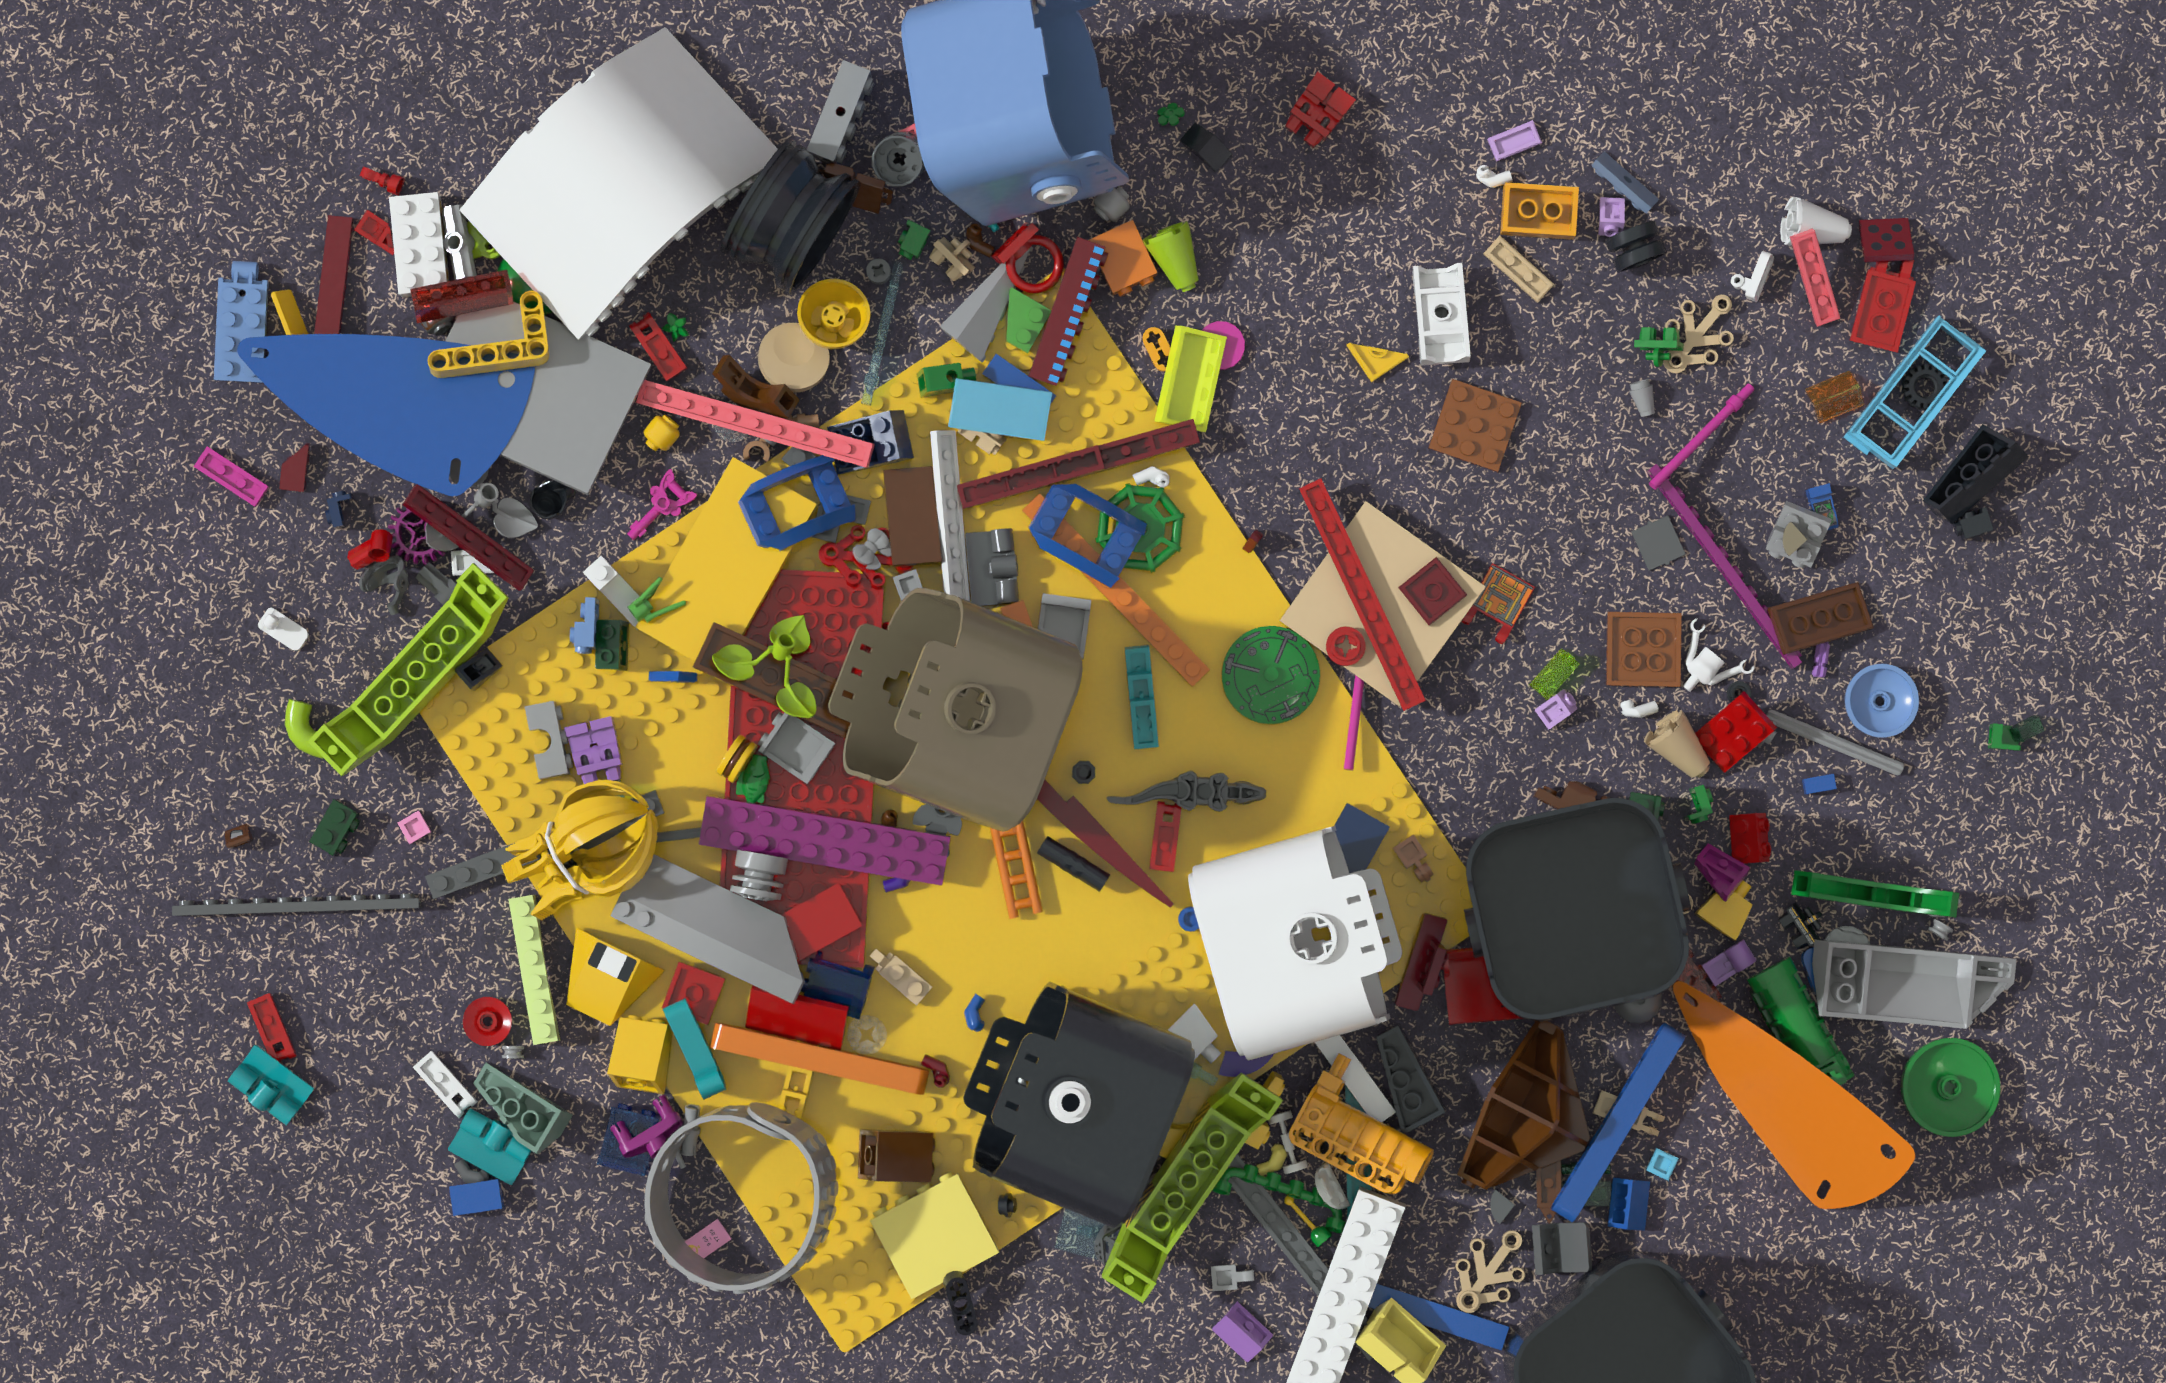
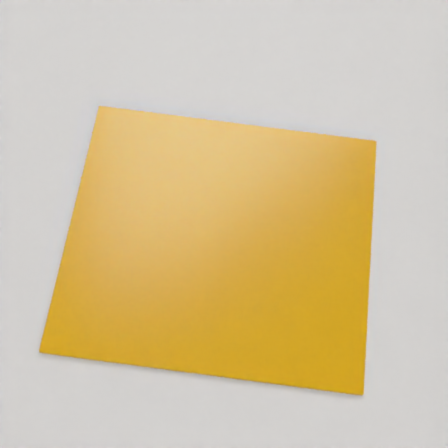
(959, 935)

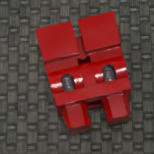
(1336, 106)

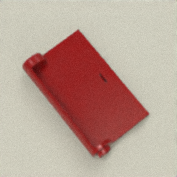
(1470, 991)

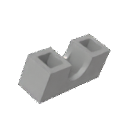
(555, 760)

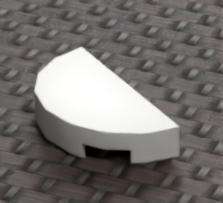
(1329, 1187)

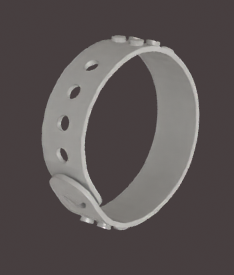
(774, 1123)

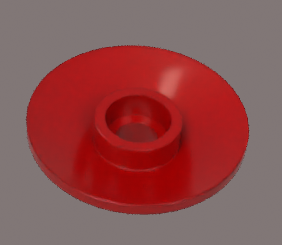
(474, 1021)

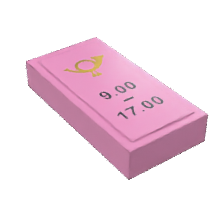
(709, 1239)

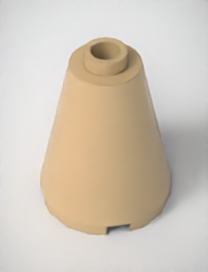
(1679, 744)

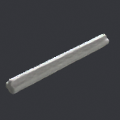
(1836, 743)

